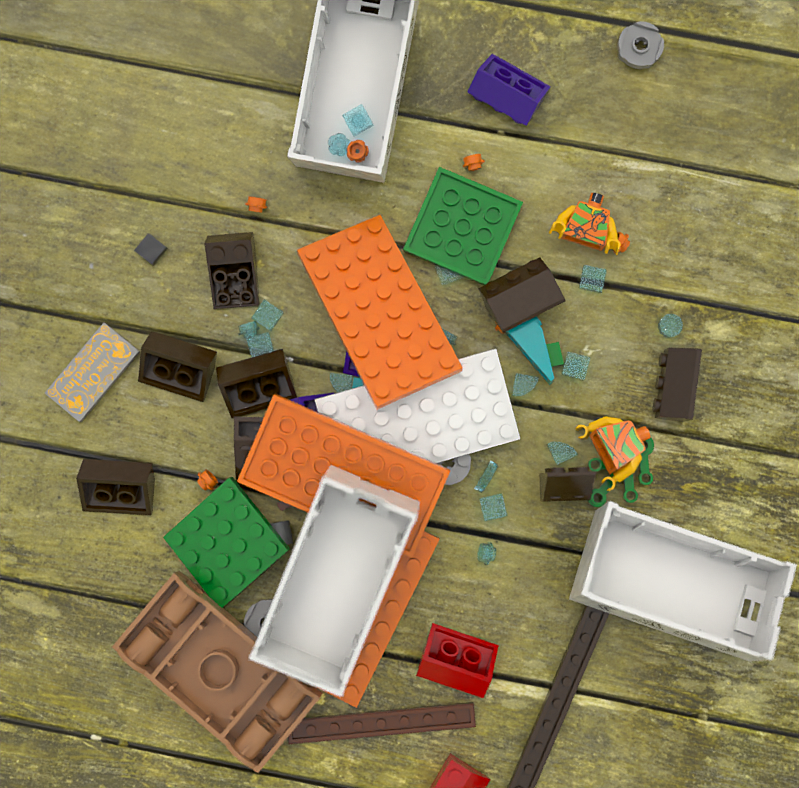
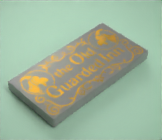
(92, 372)

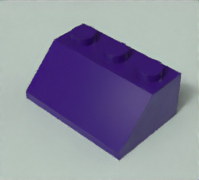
(508, 89)

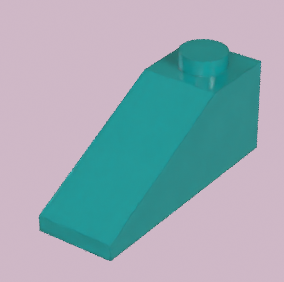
(531, 342)

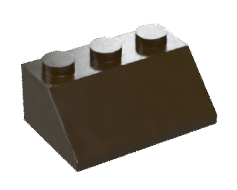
(521, 294)
(176, 366)
(252, 382)
(677, 384)
(116, 486)

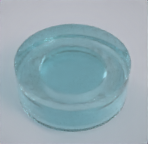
(670, 325)

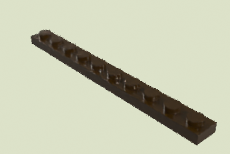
(558, 698)

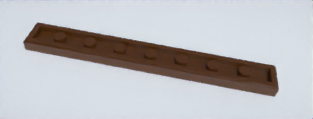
(384, 723)

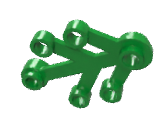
(628, 482)

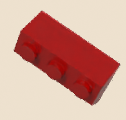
(458, 660)
(459, 775)

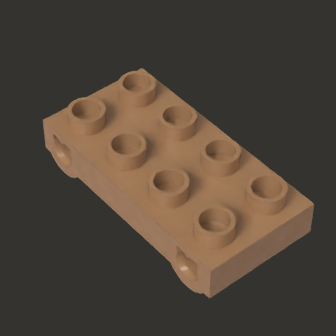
(204, 665)

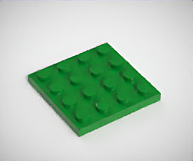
(462, 226)
(226, 543)

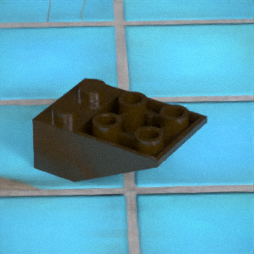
(232, 270)
(244, 435)
(566, 486)

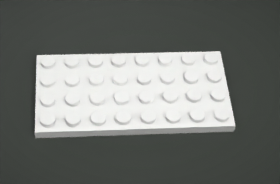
(441, 420)

